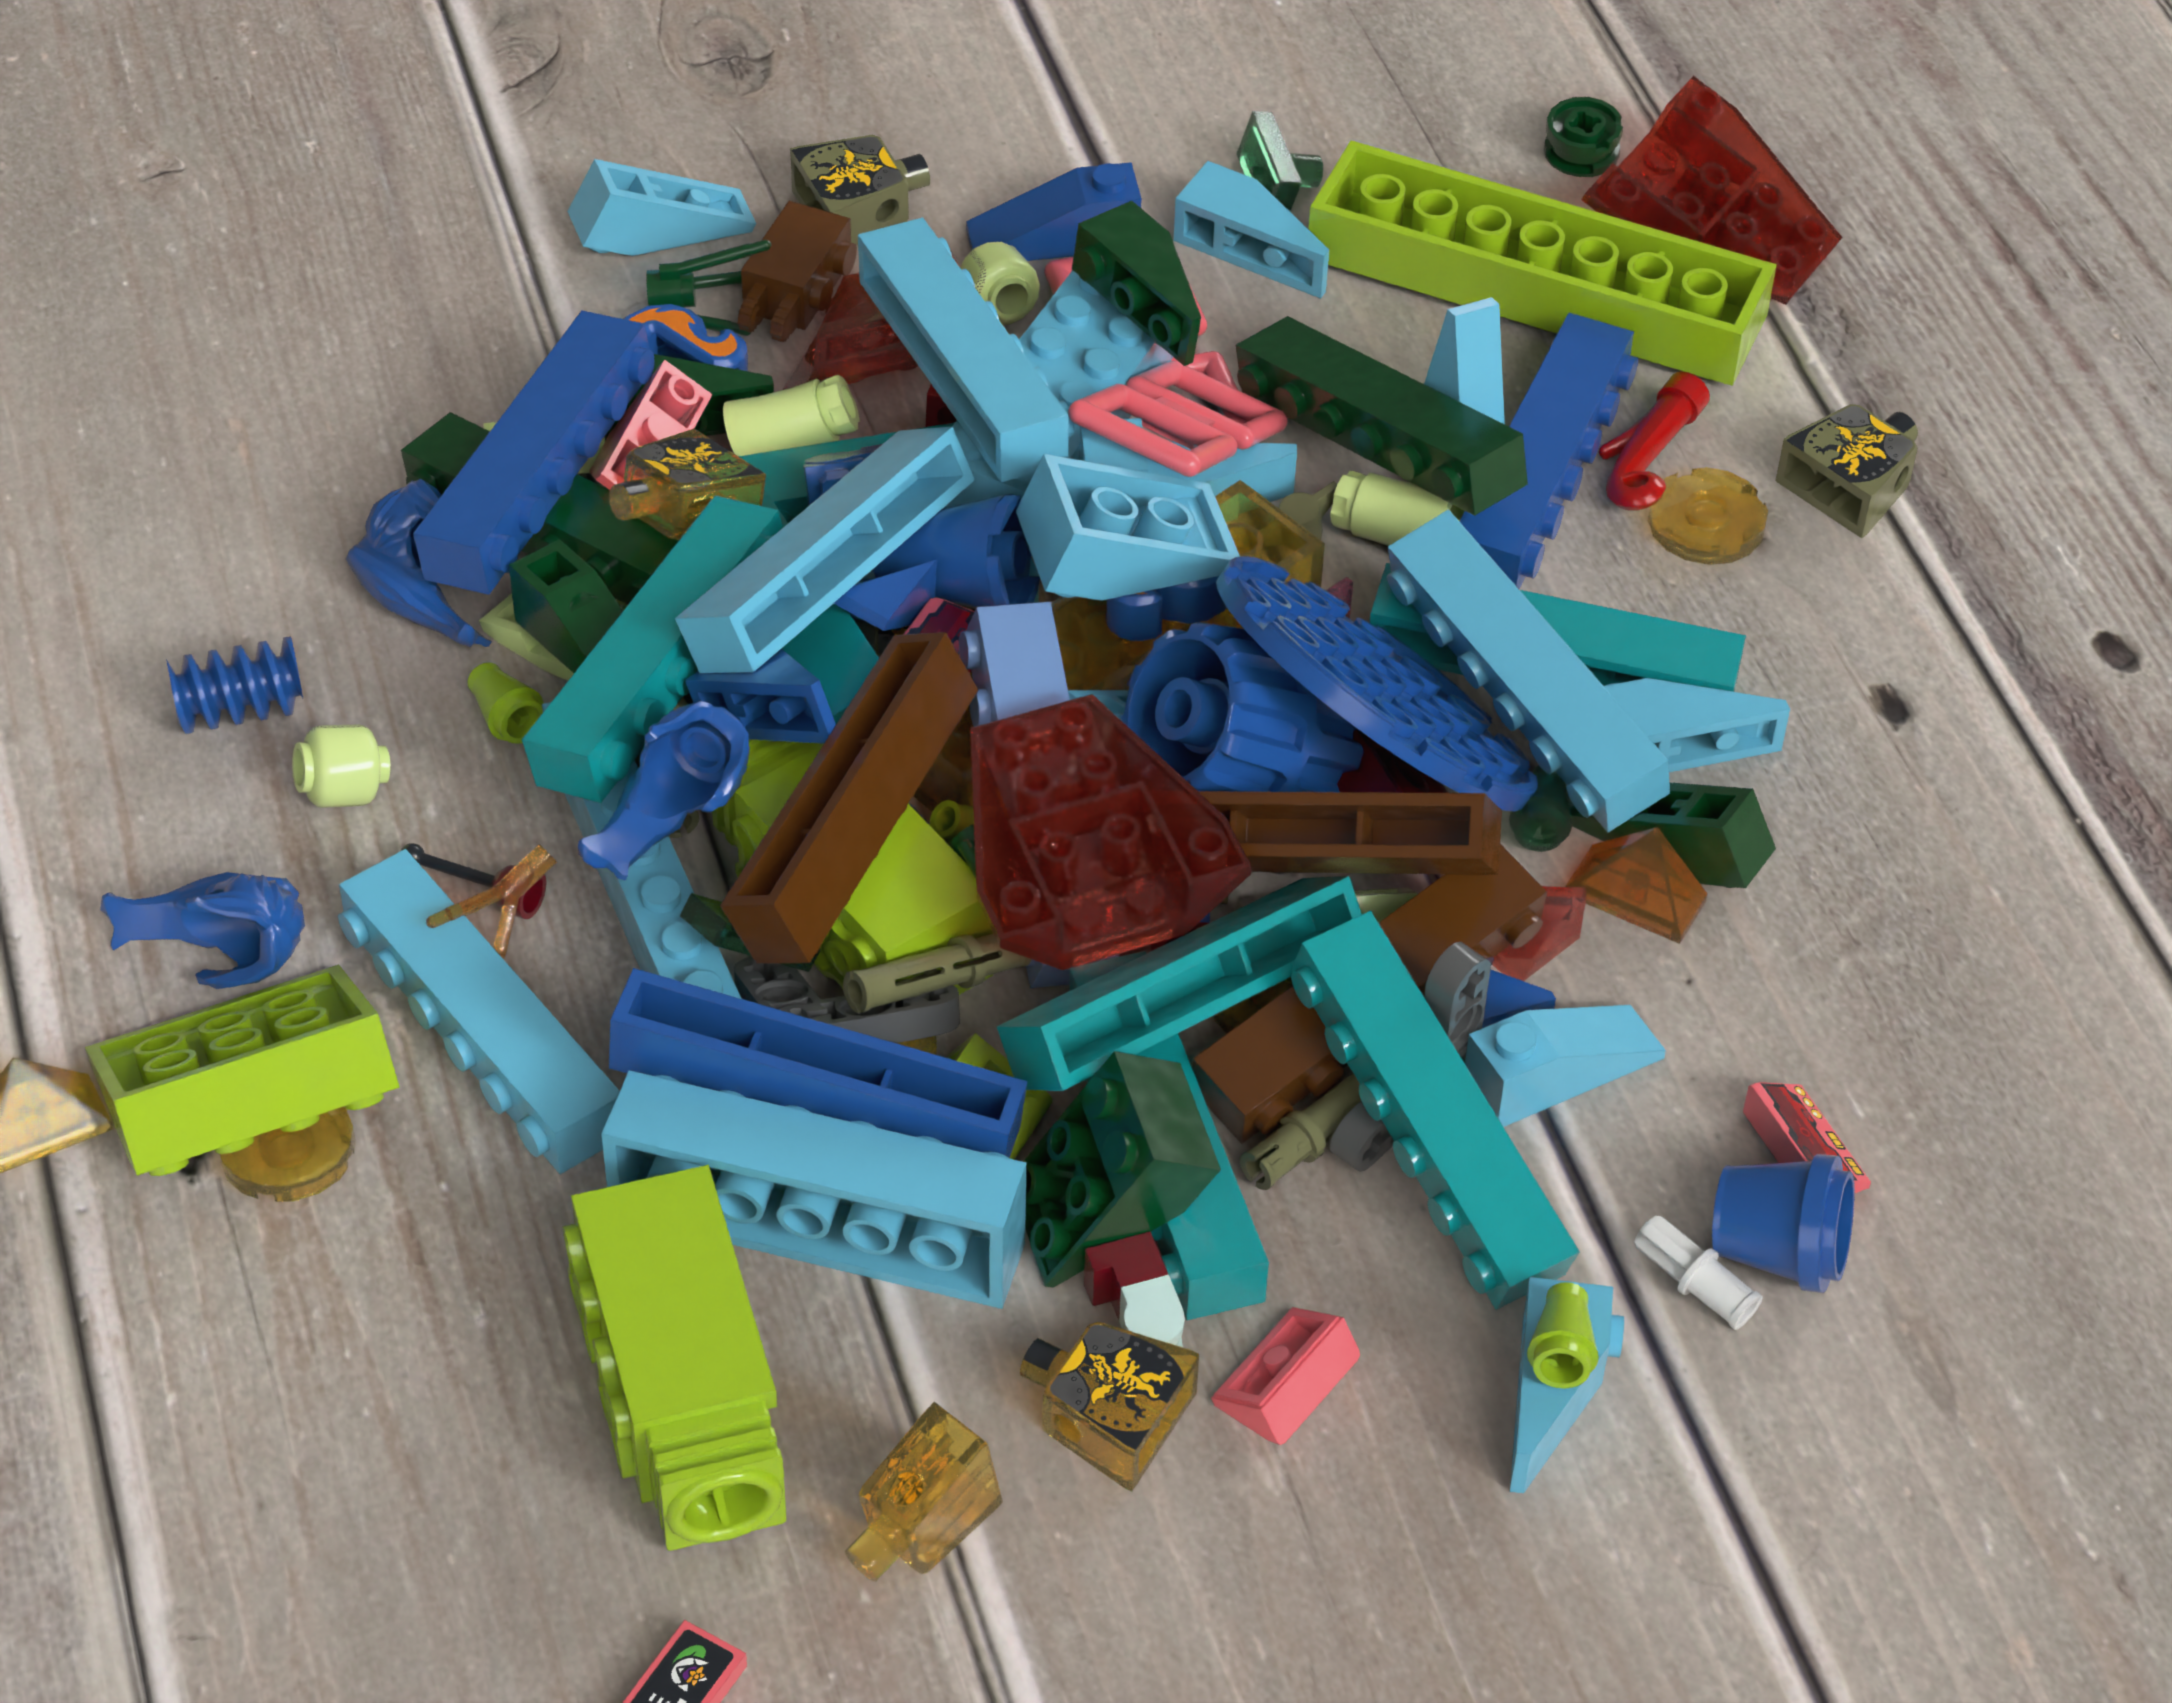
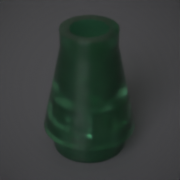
(1546, 815)

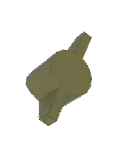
(1309, 508)

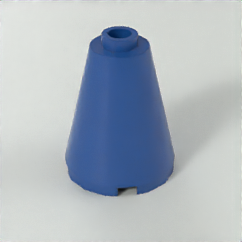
(977, 554)

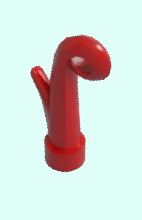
(1677, 405)

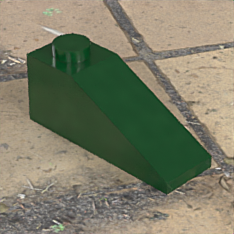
(1710, 827)

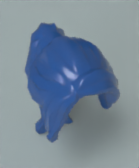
(391, 569)
(687, 765)
(241, 914)

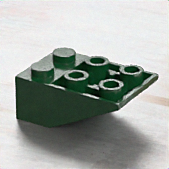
(1115, 1163)

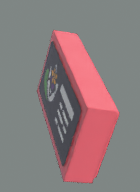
(690, 1669)

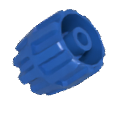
(1235, 716)

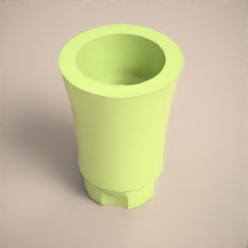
(791, 417)
(1384, 507)

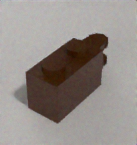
(798, 271)

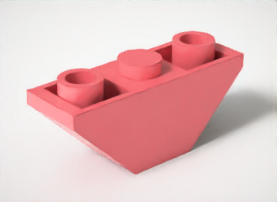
(661, 409)

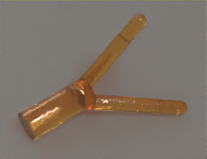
(509, 888)

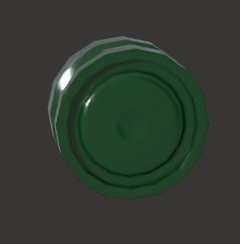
(1583, 136)

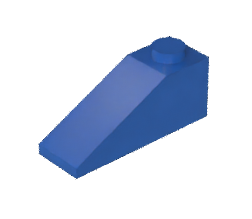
(1047, 217)
(773, 702)

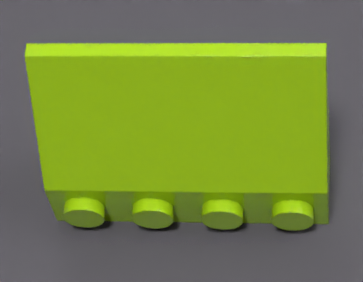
(243, 1070)

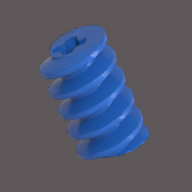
(235, 685)

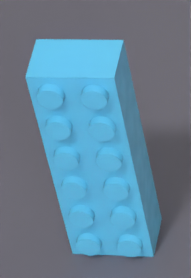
(1081, 350)
(831, 1186)

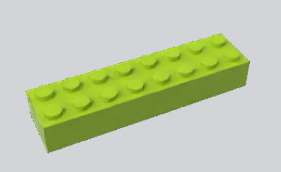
(1541, 259)

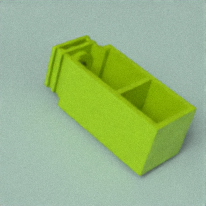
(909, 897)
(677, 1355)

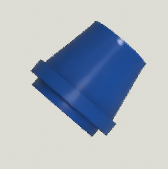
(1787, 1219)

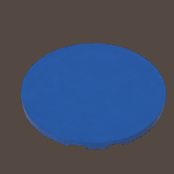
(1376, 683)

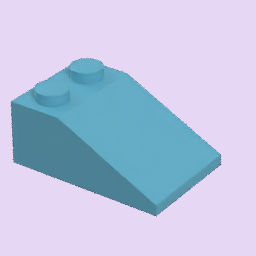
(1120, 529)

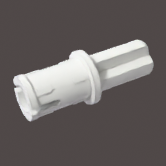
(1697, 1271)

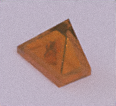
(1641, 883)

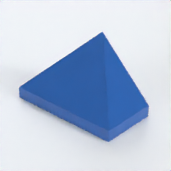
(893, 598)

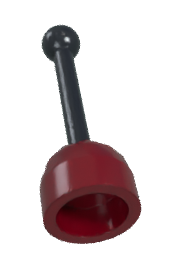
(528, 903)

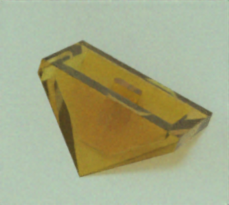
(46, 1111)

